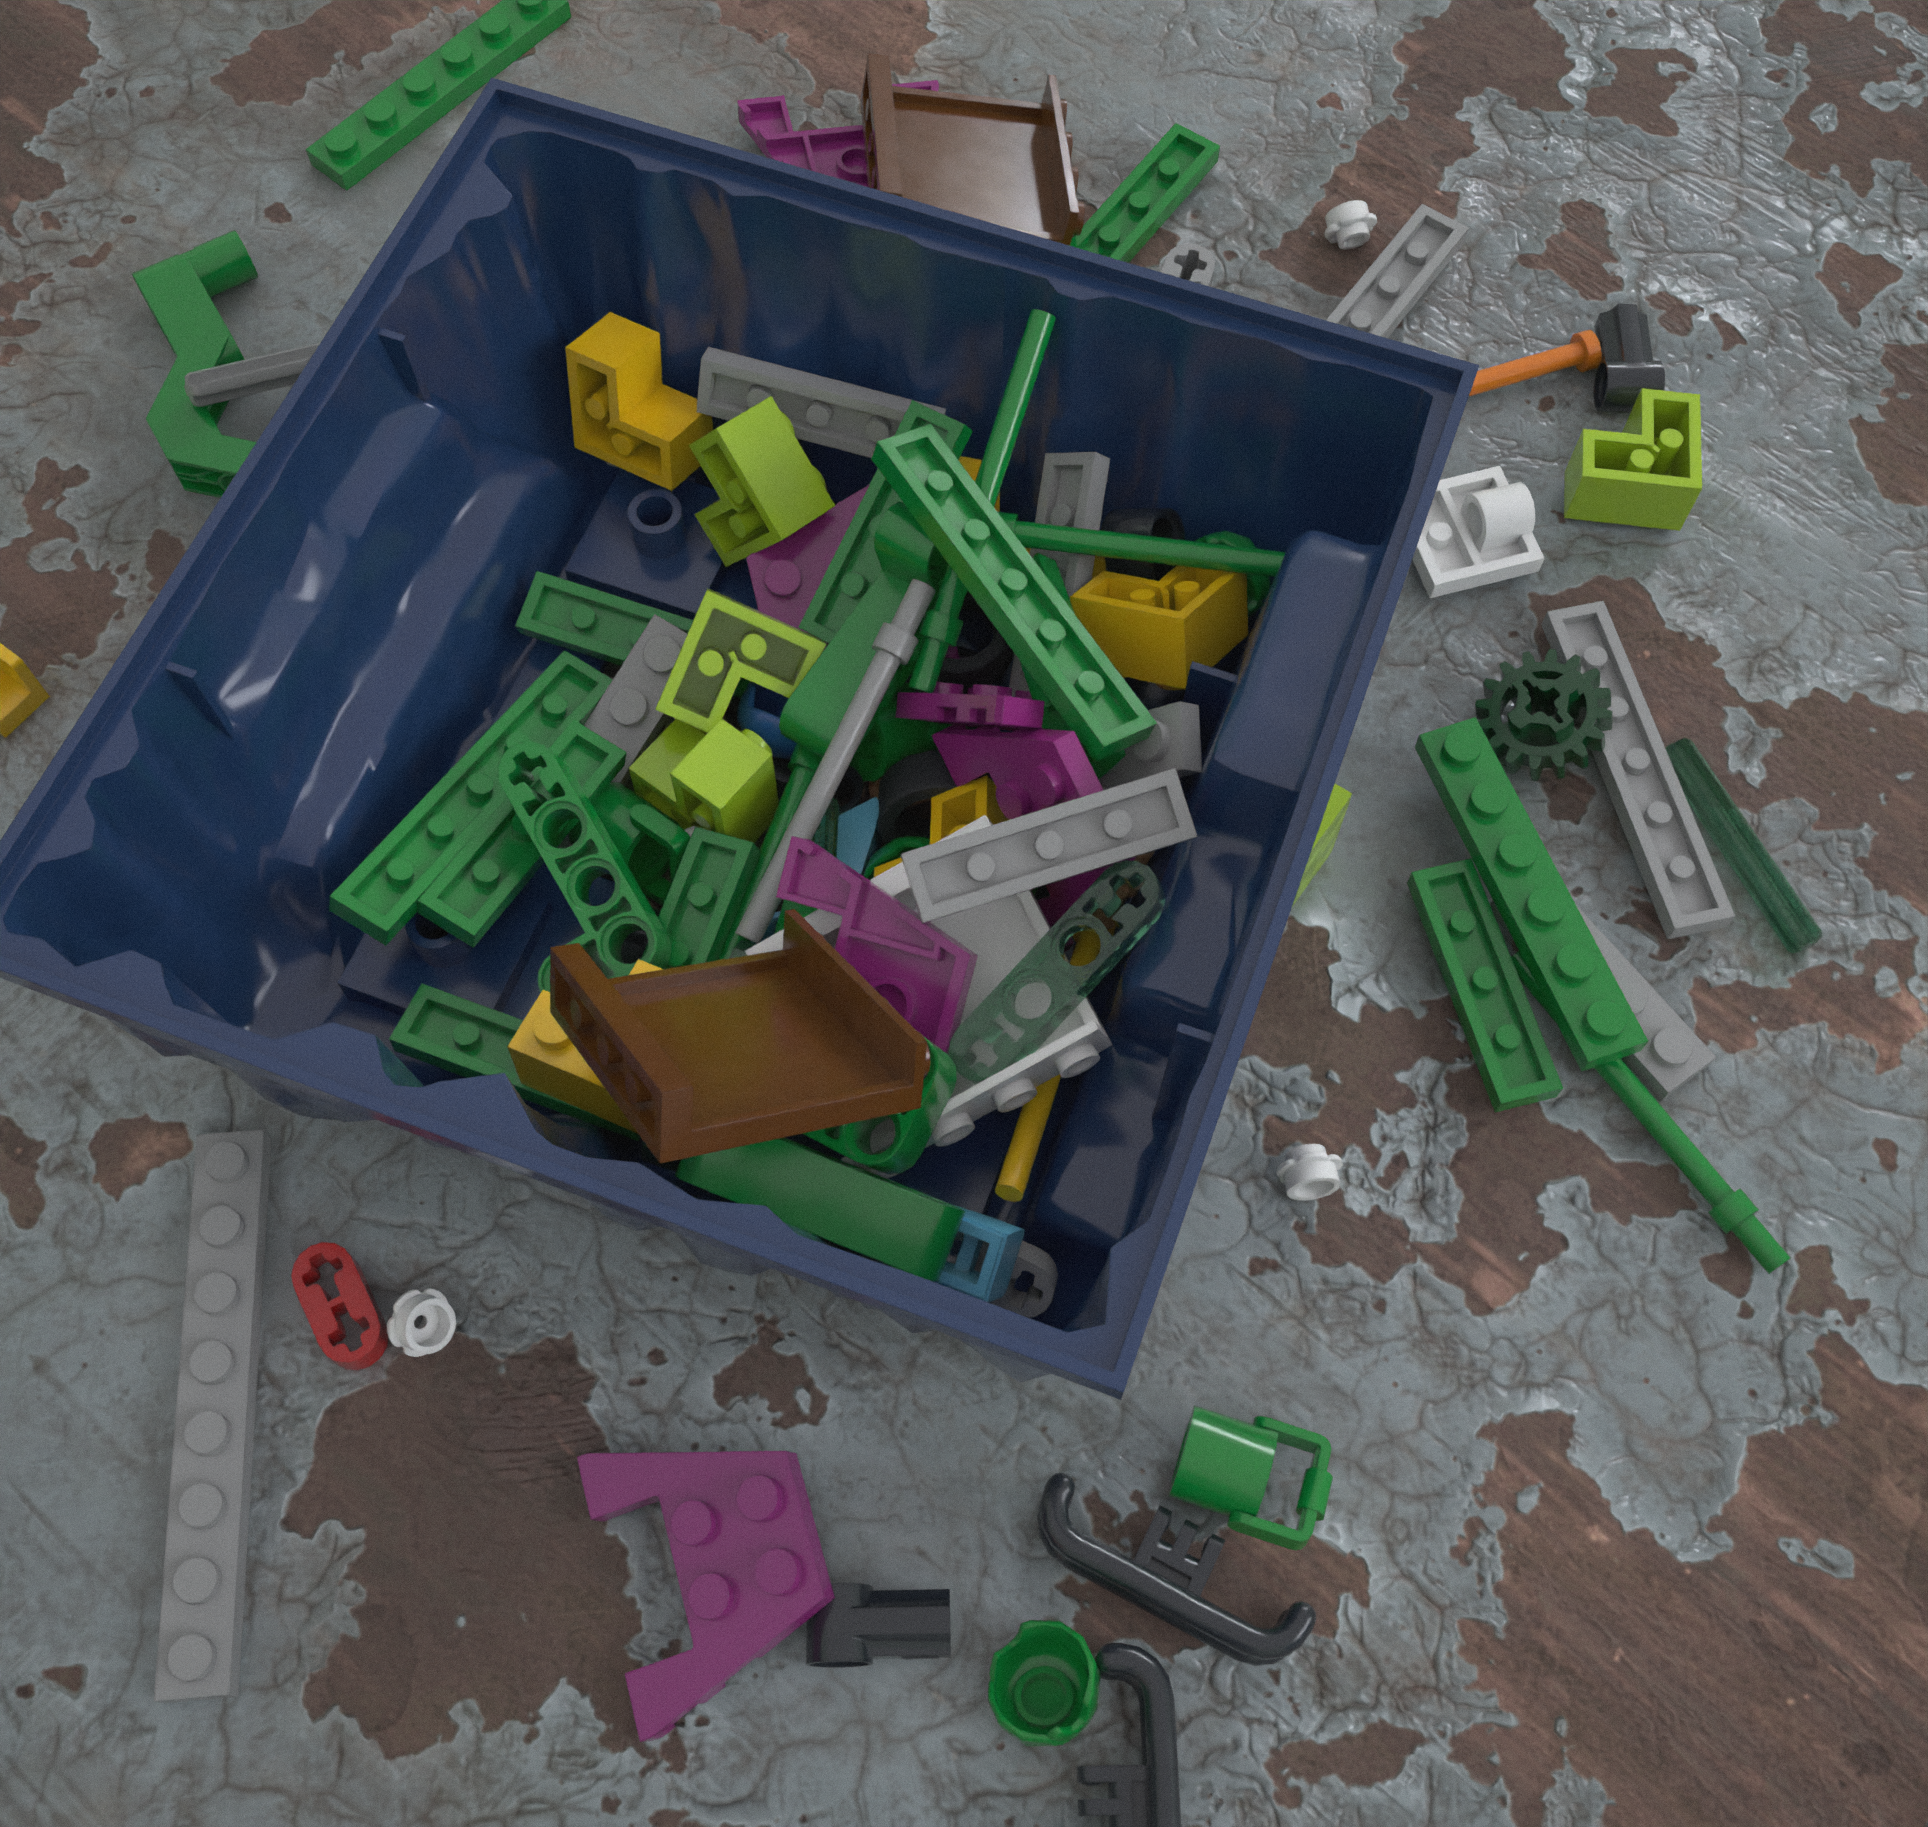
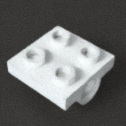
(1477, 533)

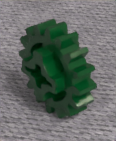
(1547, 690)

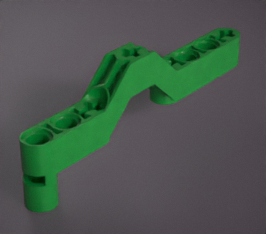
(181, 302)

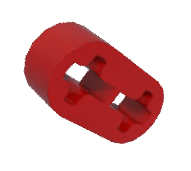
(325, 1313)

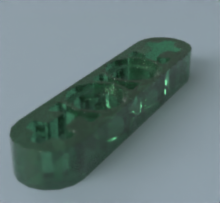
(1047, 965)

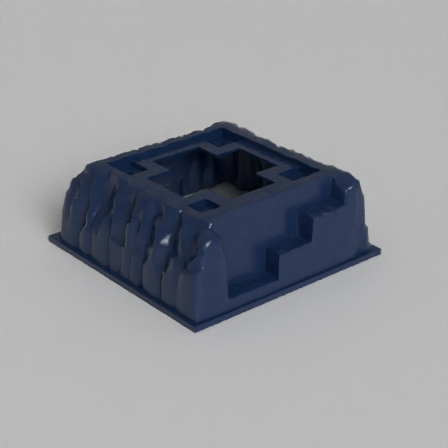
(361, 635)

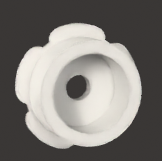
(1349, 224)
(1310, 1172)
(434, 1331)

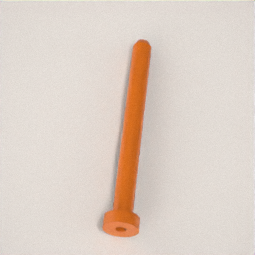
(1582, 352)

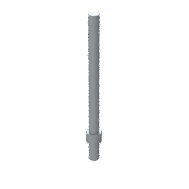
(893, 647)

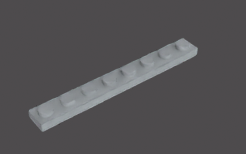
(214, 1421)

